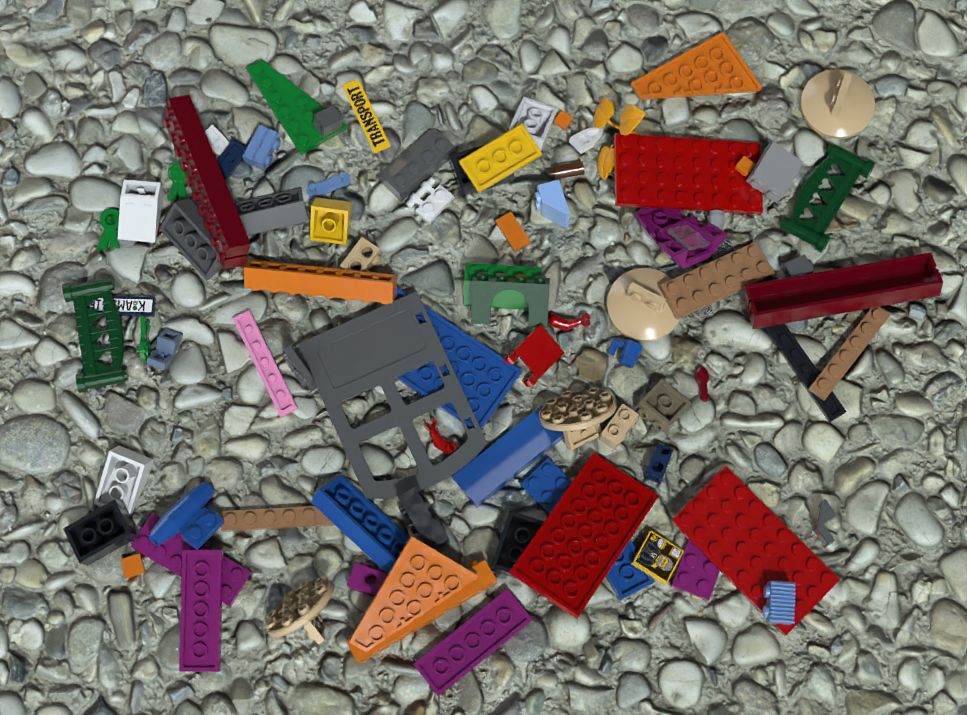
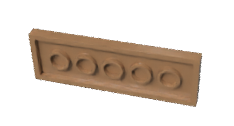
(716, 280)

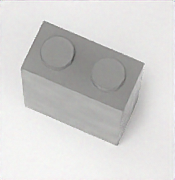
(774, 171)

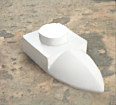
(586, 139)
(217, 140)

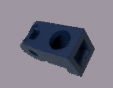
(659, 463)

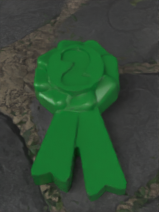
(178, 186)
(109, 221)
(144, 346)

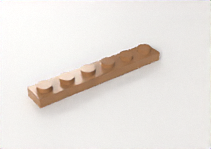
(849, 352)
(273, 518)

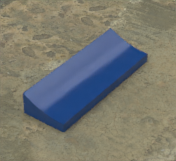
(506, 459)
(361, 521)

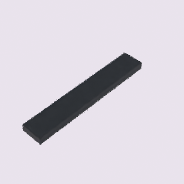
(803, 368)

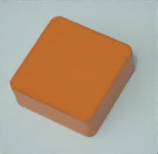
(563, 120)
(744, 166)

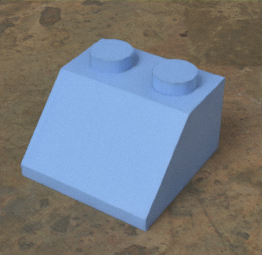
(552, 203)

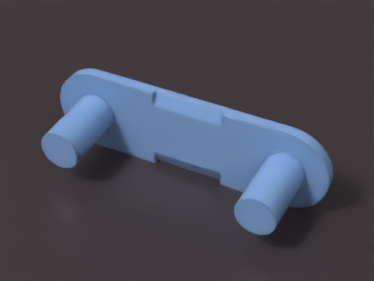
(328, 185)

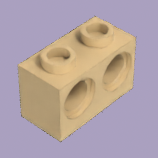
(356, 257)
(619, 427)

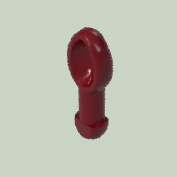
(702, 379)

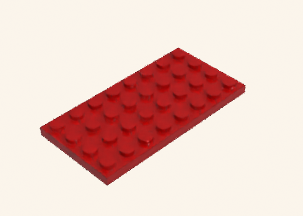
(684, 174)
(584, 535)
(752, 545)

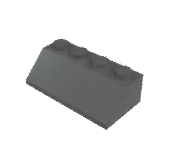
(416, 164)
(272, 211)
(187, 233)

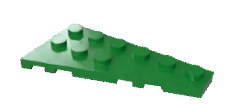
(291, 106)

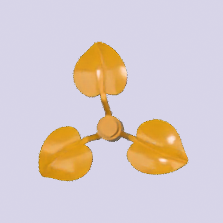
(629, 120)

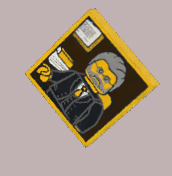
(657, 557)

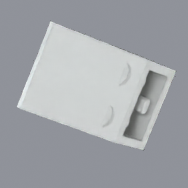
(140, 210)

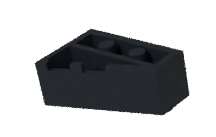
(422, 518)

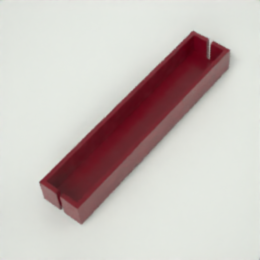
(206, 182)
(842, 290)

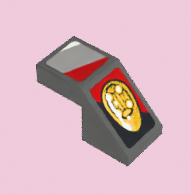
(824, 515)

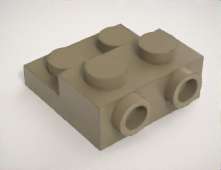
(663, 406)

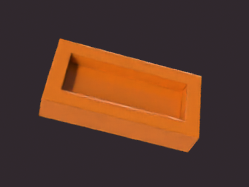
(512, 232)

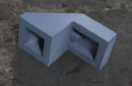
(166, 348)

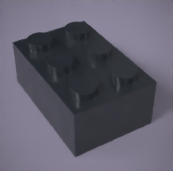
(463, 182)
(100, 532)
(515, 538)

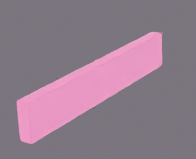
(265, 363)

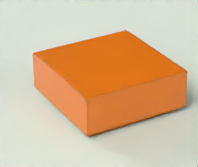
(133, 566)

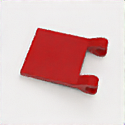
(537, 352)

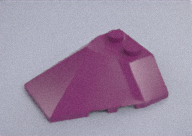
(657, 223)

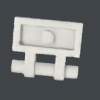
(434, 204)

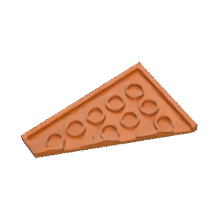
(702, 71)
(412, 587)

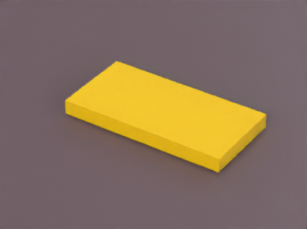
(500, 158)

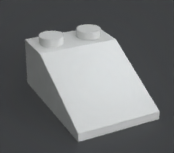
(536, 118)
(123, 478)

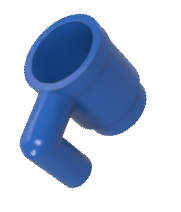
(630, 351)

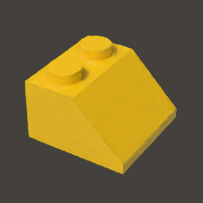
(330, 220)

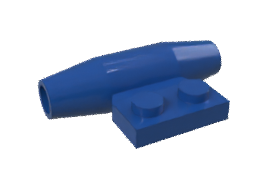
(189, 519)

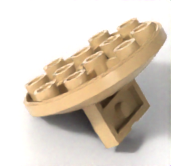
(837, 104)
(639, 307)
(578, 415)
(302, 610)

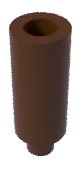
(566, 170)

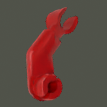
(564, 324)
(440, 443)

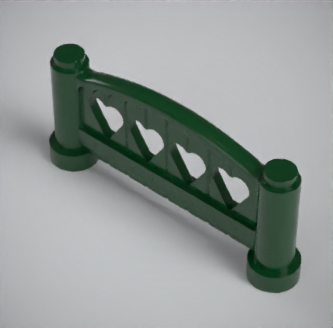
(814, 230)
(94, 373)

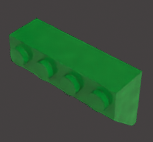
(505, 299)

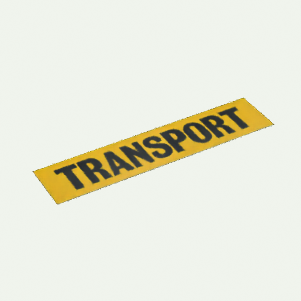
(366, 116)

